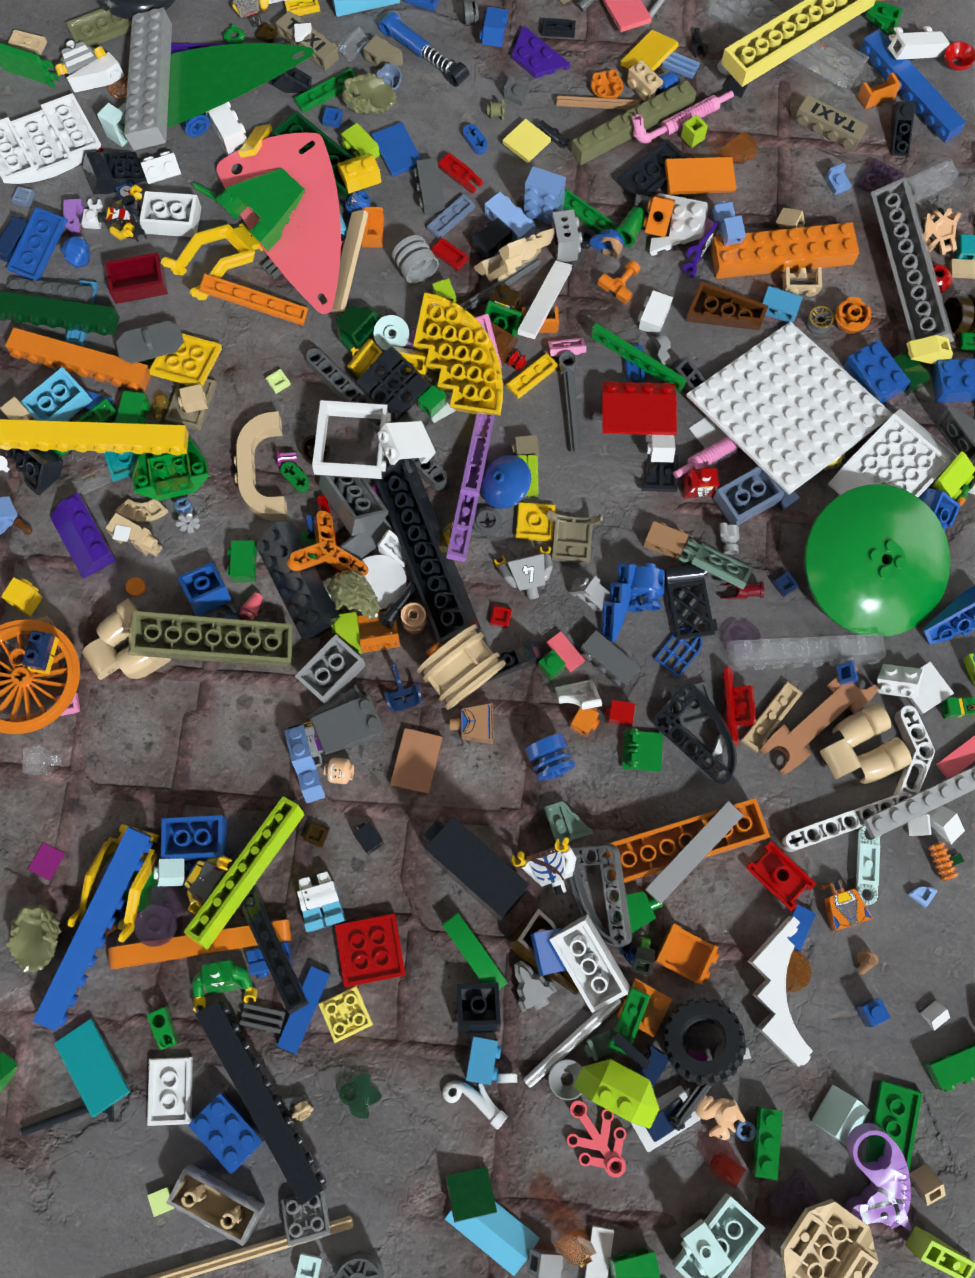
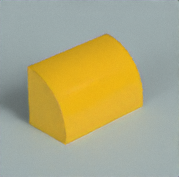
(415, 357)

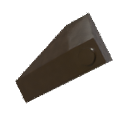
(522, 944)

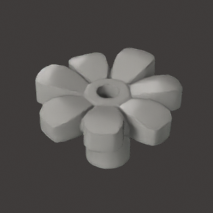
(187, 522)

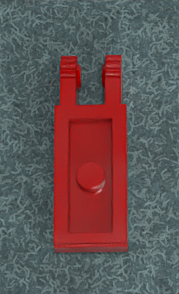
(459, 172)

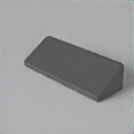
(363, 543)

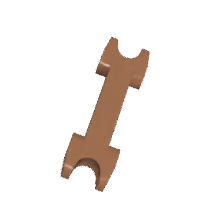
(794, 742)

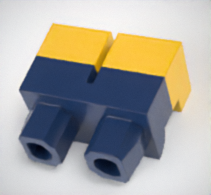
(39, 652)

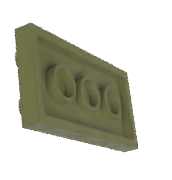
(98, 27)

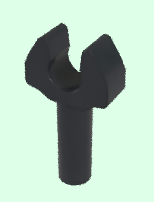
(698, 44)

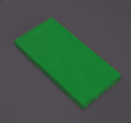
(897, 1114)

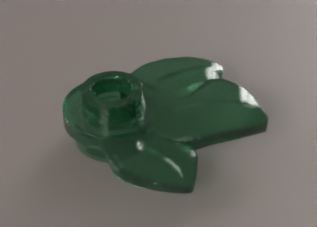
(363, 1095)

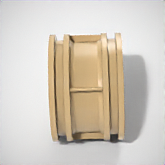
(461, 666)

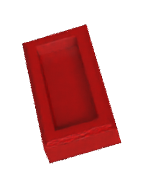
(449, 254)

